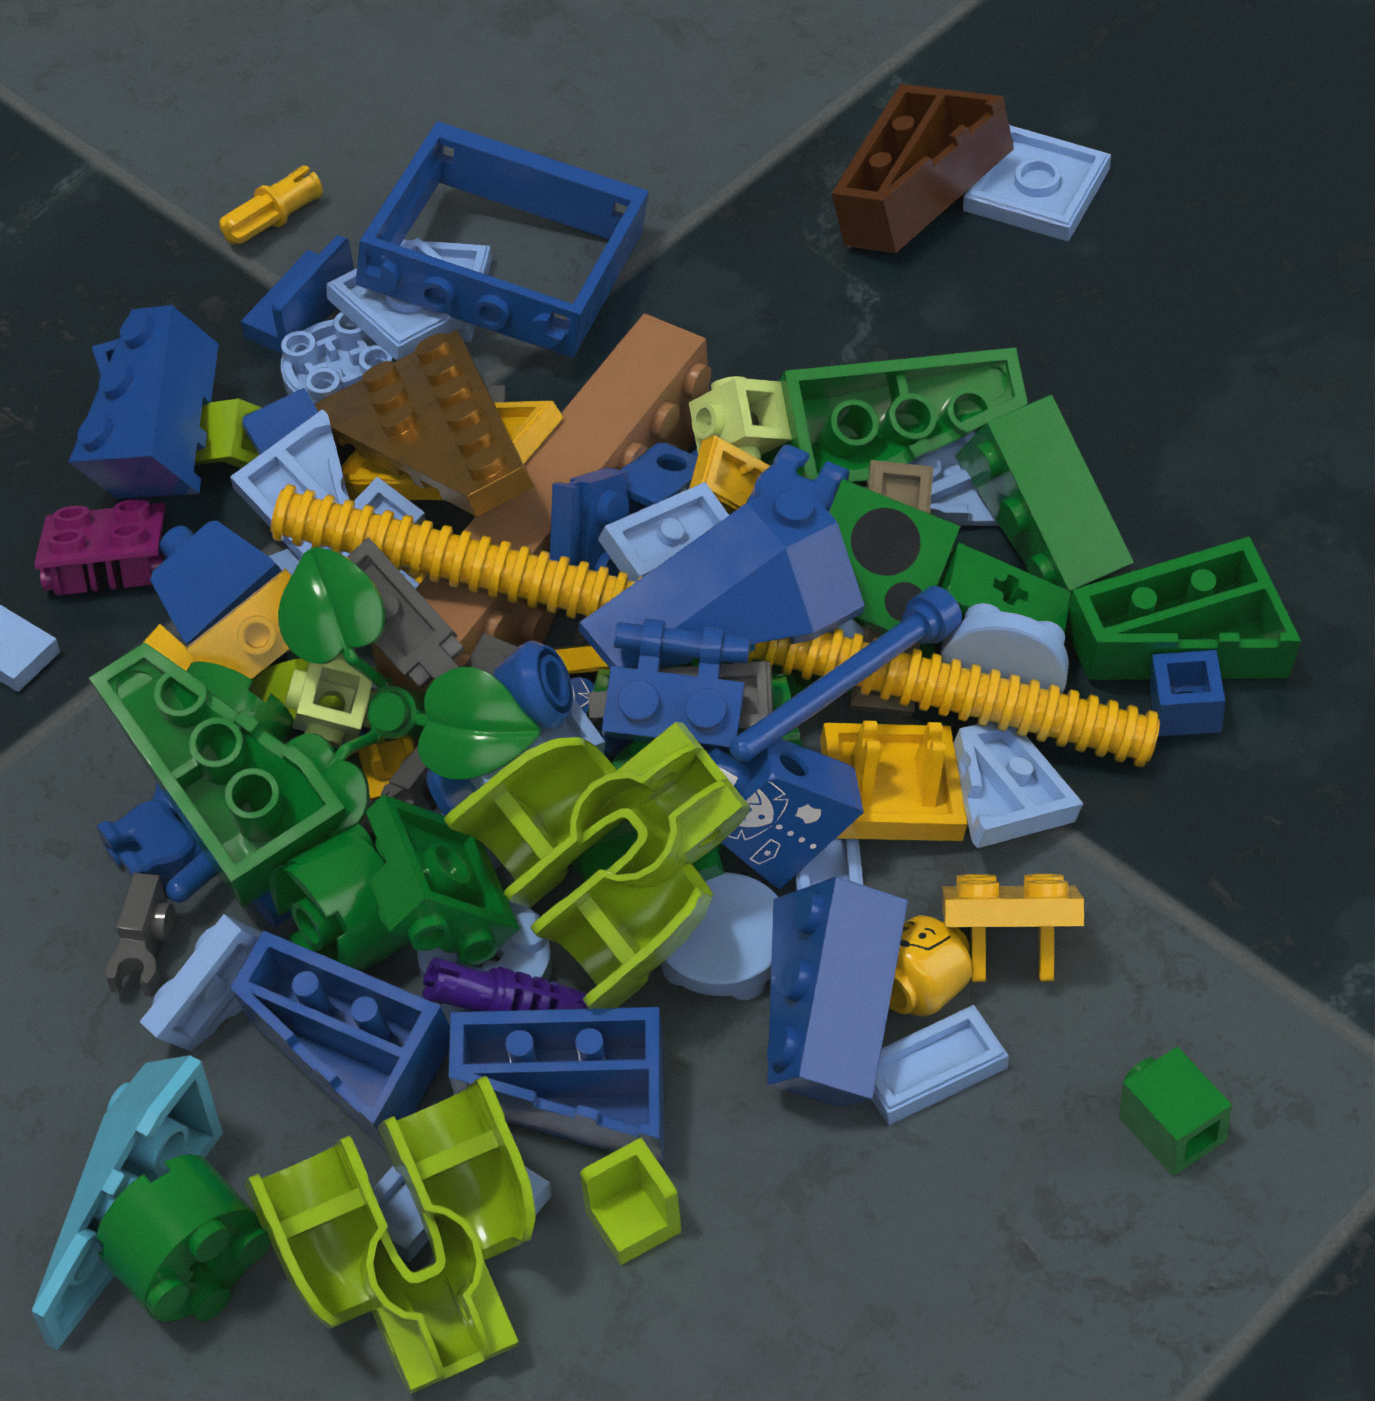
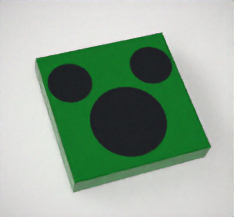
(891, 551)

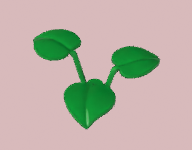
(463, 721)

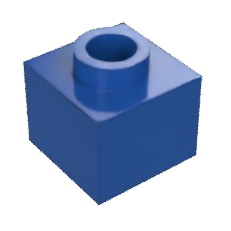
(1187, 692)

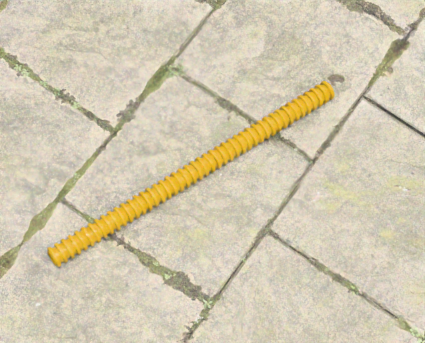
(585, 591)

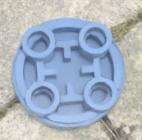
(328, 357)
(1009, 645)
(732, 943)

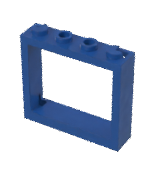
(519, 181)

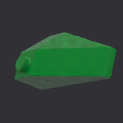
(896, 407)
(225, 776)

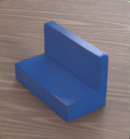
(298, 296)

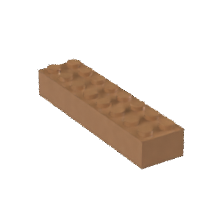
(618, 415)

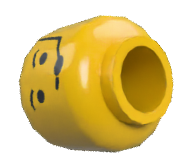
(929, 967)

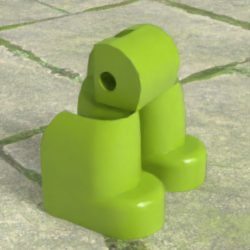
(568, 797)
(471, 1204)

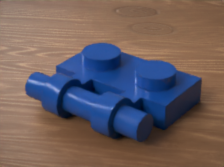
(648, 701)

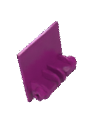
(81, 537)

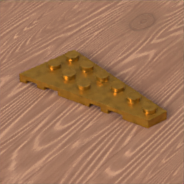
(434, 423)

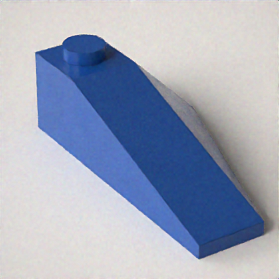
(758, 573)

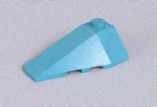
(147, 1122)

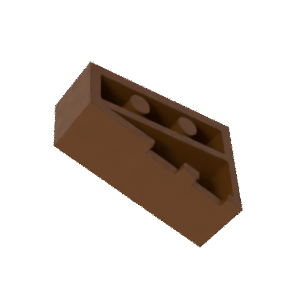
(918, 163)

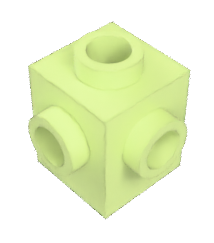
(742, 413)
(336, 680)

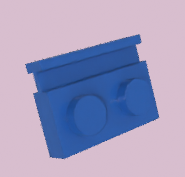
(581, 513)

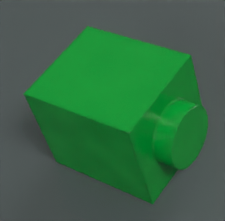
(1174, 1110)

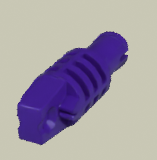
(495, 990)

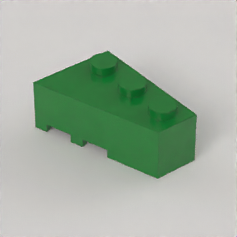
(1045, 496)
(1185, 605)

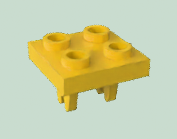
(903, 779)
(1040, 903)

